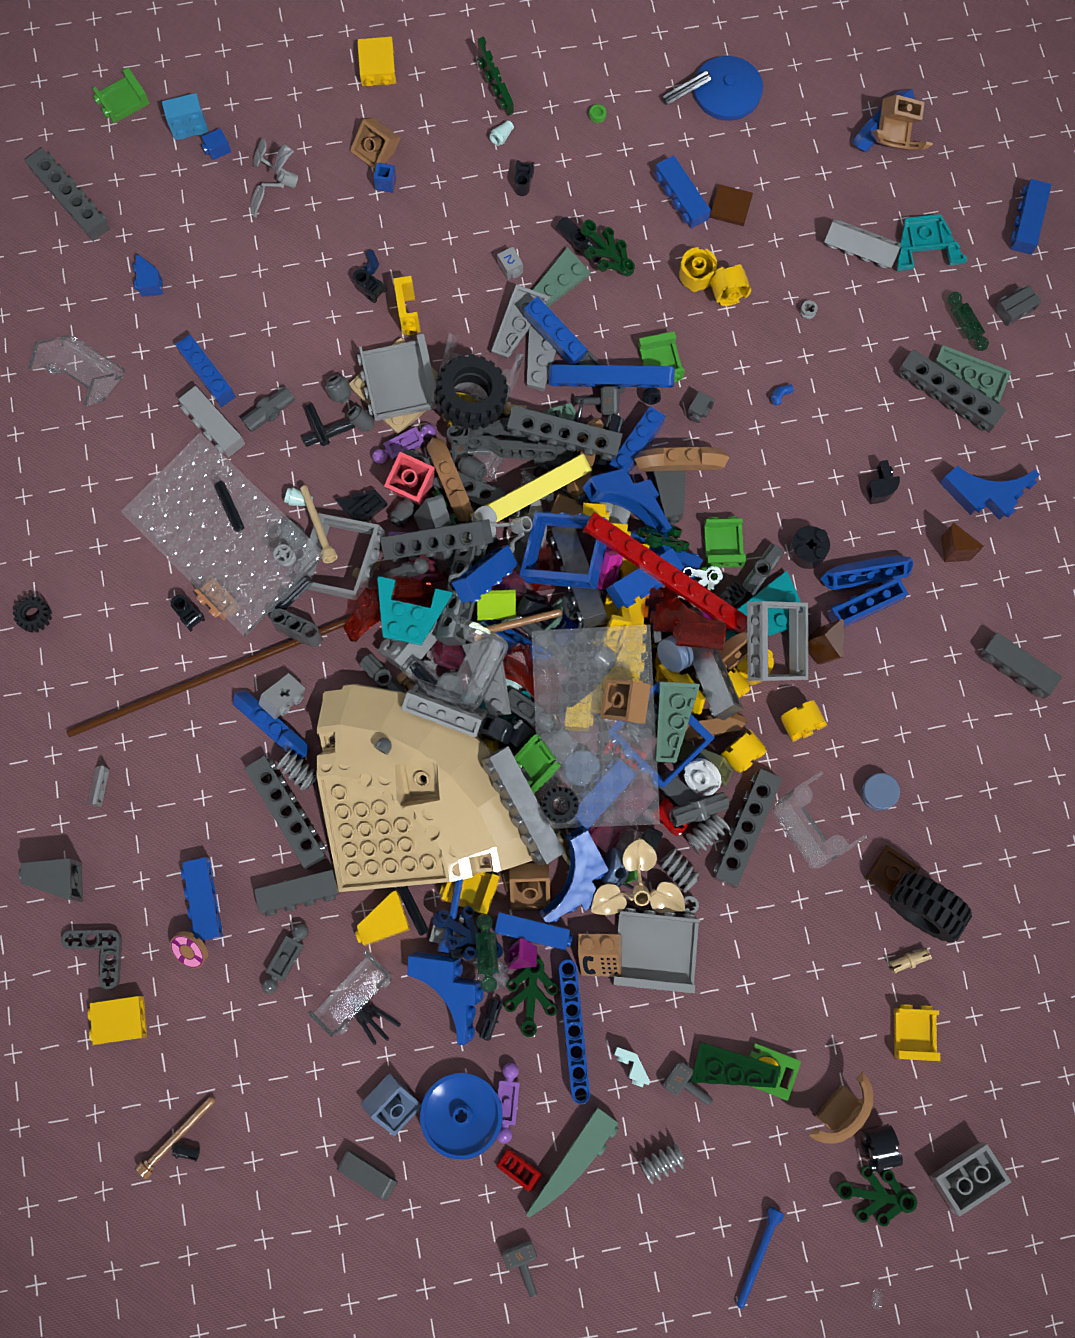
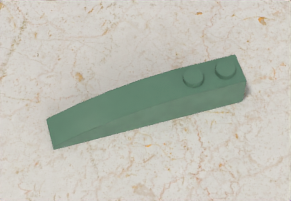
(579, 1156)

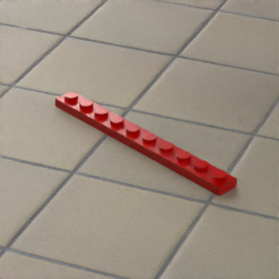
(665, 573)

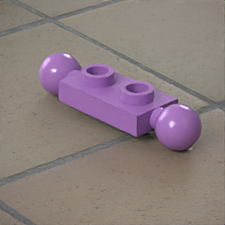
(408, 440)
(508, 1094)

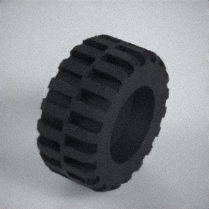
(475, 371)
(930, 907)

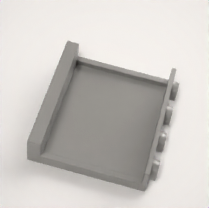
(398, 379)
(658, 950)

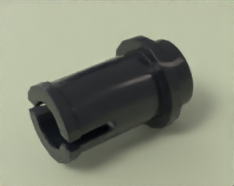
(185, 1152)

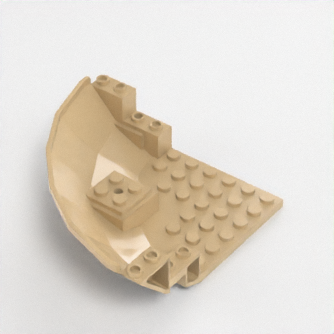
(388, 822)

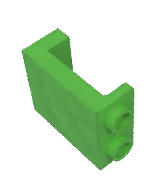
(121, 97)
(661, 351)
(724, 542)

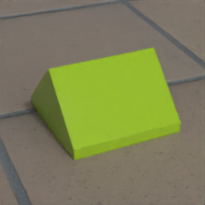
(496, 605)

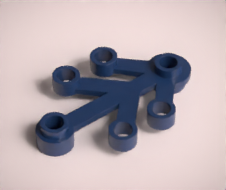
(469, 934)

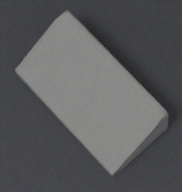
(98, 786)

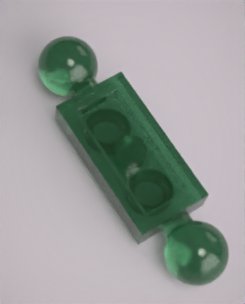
(968, 321)
(486, 953)

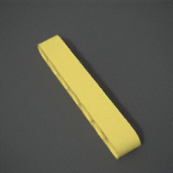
(540, 487)

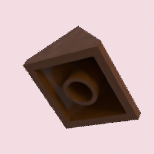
(959, 545)
(827, 642)

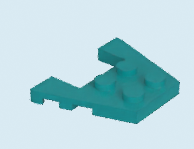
(927, 234)
(408, 621)

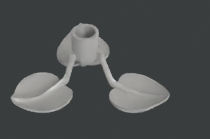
(283, 176)
(518, 525)

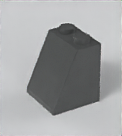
(55, 877)

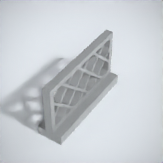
(443, 712)

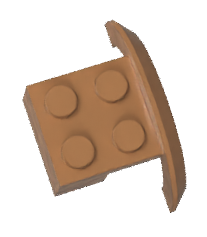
(896, 123)
(844, 1113)

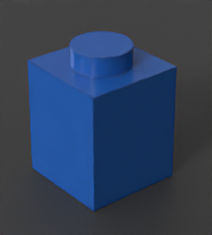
(215, 144)
(385, 177)

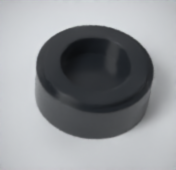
(651, 396)

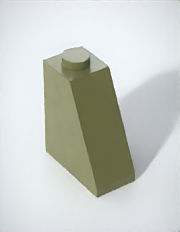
(719, 761)

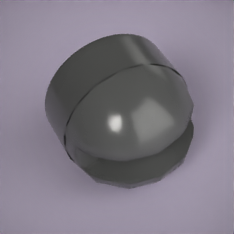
(383, 745)

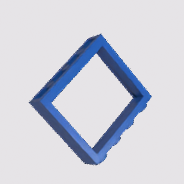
(565, 579)
(701, 730)

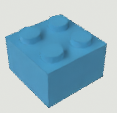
(185, 116)

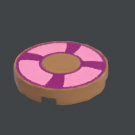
(188, 949)

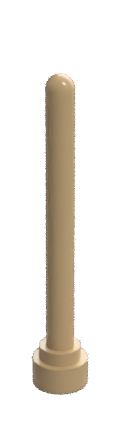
(329, 553)

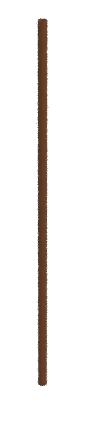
(198, 681)

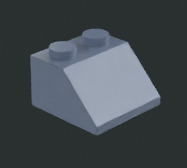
(391, 1104)

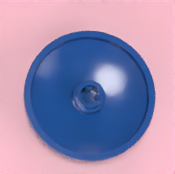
(733, 88)
(461, 1116)

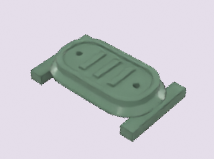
(553, 622)

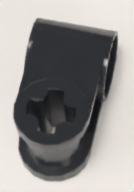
(523, 177)
(371, 287)
(532, 605)
(188, 614)

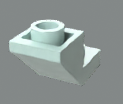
(637, 1071)

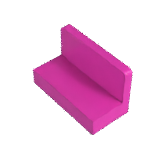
(610, 569)

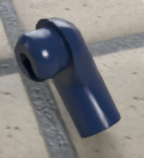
(373, 263)

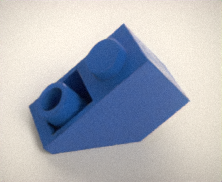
(148, 278)

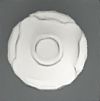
(702, 777)

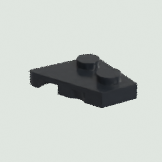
(362, 506)

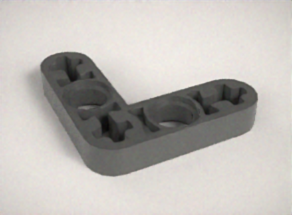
(106, 949)

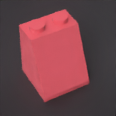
(410, 479)

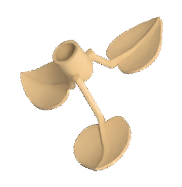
(638, 856)

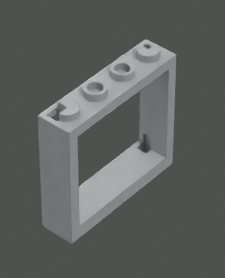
(371, 556)
(758, 640)

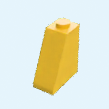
(383, 922)

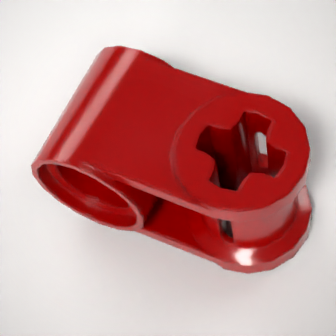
(664, 810)

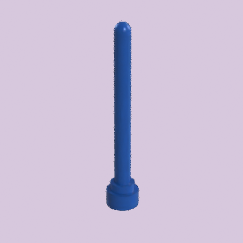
(453, 913)
(774, 1217)

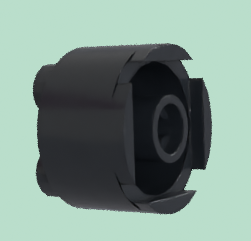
(800, 551)
(520, 734)
(881, 1146)

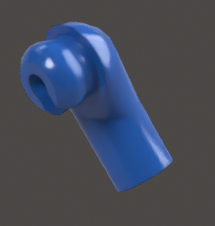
(779, 392)

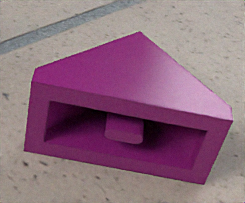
(522, 955)

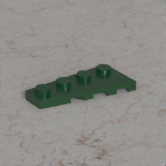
(493, 76)
(727, 1067)

